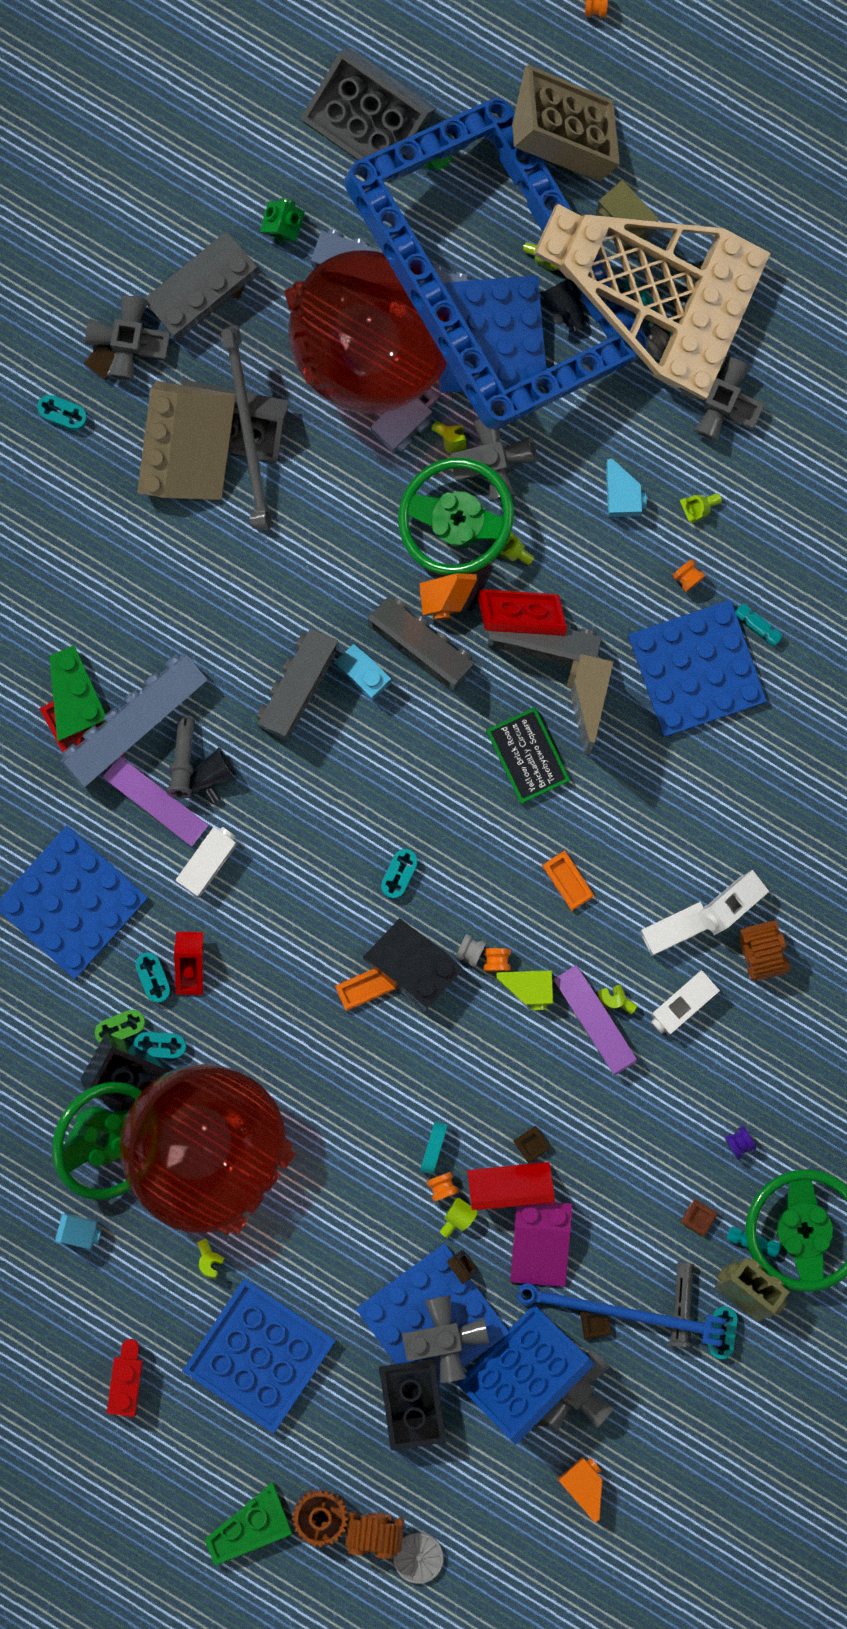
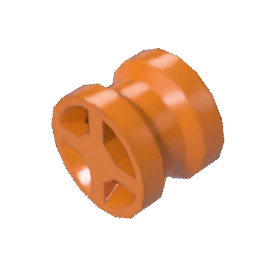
(596, 7)
(688, 575)
(497, 960)
(442, 1186)

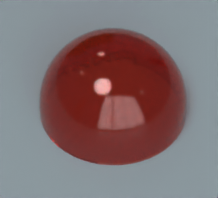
(361, 335)
(203, 1148)

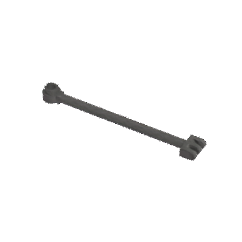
(261, 517)

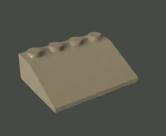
(565, 124)
(186, 442)
(589, 686)

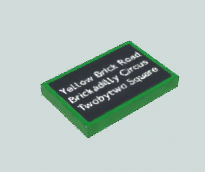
(527, 755)

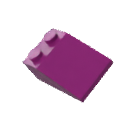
(541, 1244)

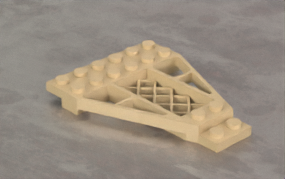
(713, 303)

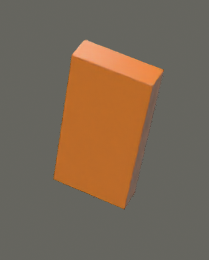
(568, 880)
(362, 989)

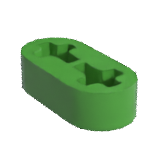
(118, 1020)

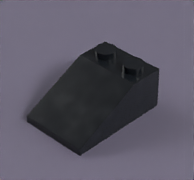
(413, 964)
(123, 1063)
(412, 1404)

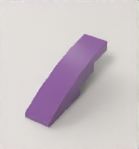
(155, 801)
(595, 1020)

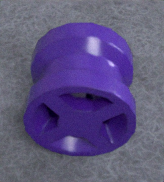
(740, 1142)

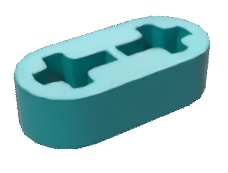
(59, 418)
(393, 871)
(159, 975)
(161, 1038)
(433, 1147)
(730, 1332)

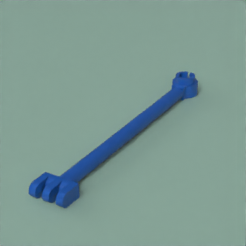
(626, 1313)

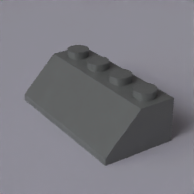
(201, 286)
(267, 419)
(420, 643)
(549, 647)
(298, 685)

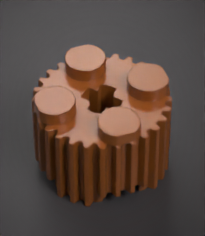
(764, 951)
(329, 1529)
(374, 1533)

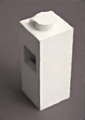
(207, 861)
(733, 902)
(673, 929)
(684, 1003)

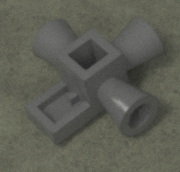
(128, 338)
(727, 402)
(497, 456)
(444, 1339)
(581, 1396)

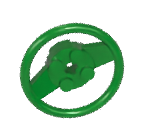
(443, 512)
(86, 1143)
(800, 1208)

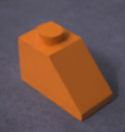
(446, 594)
(584, 1485)

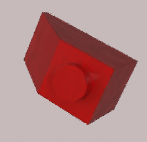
(189, 963)

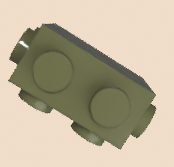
(752, 1289)

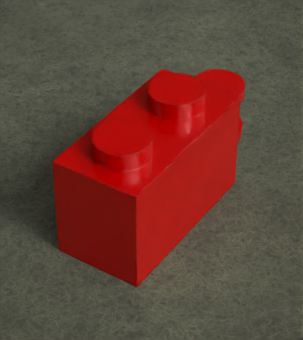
(125, 1380)

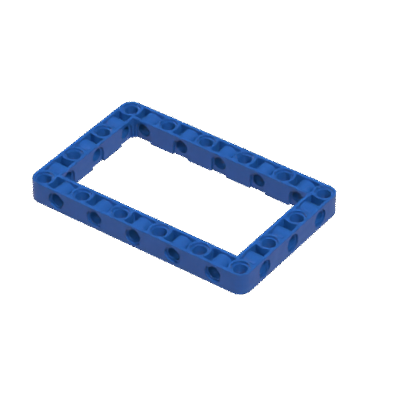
(429, 292)

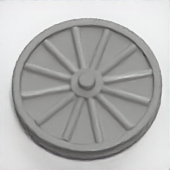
(419, 1558)

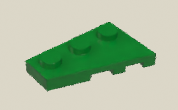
(73, 695)
(251, 1528)

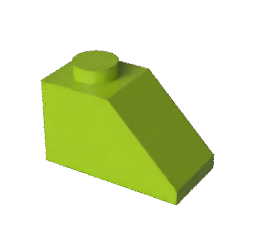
(529, 987)

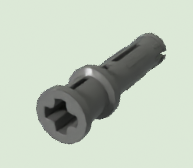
(181, 768)
(682, 1305)

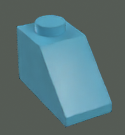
(623, 492)
(363, 672)
(78, 1231)

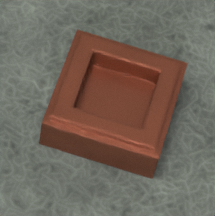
(699, 1217)

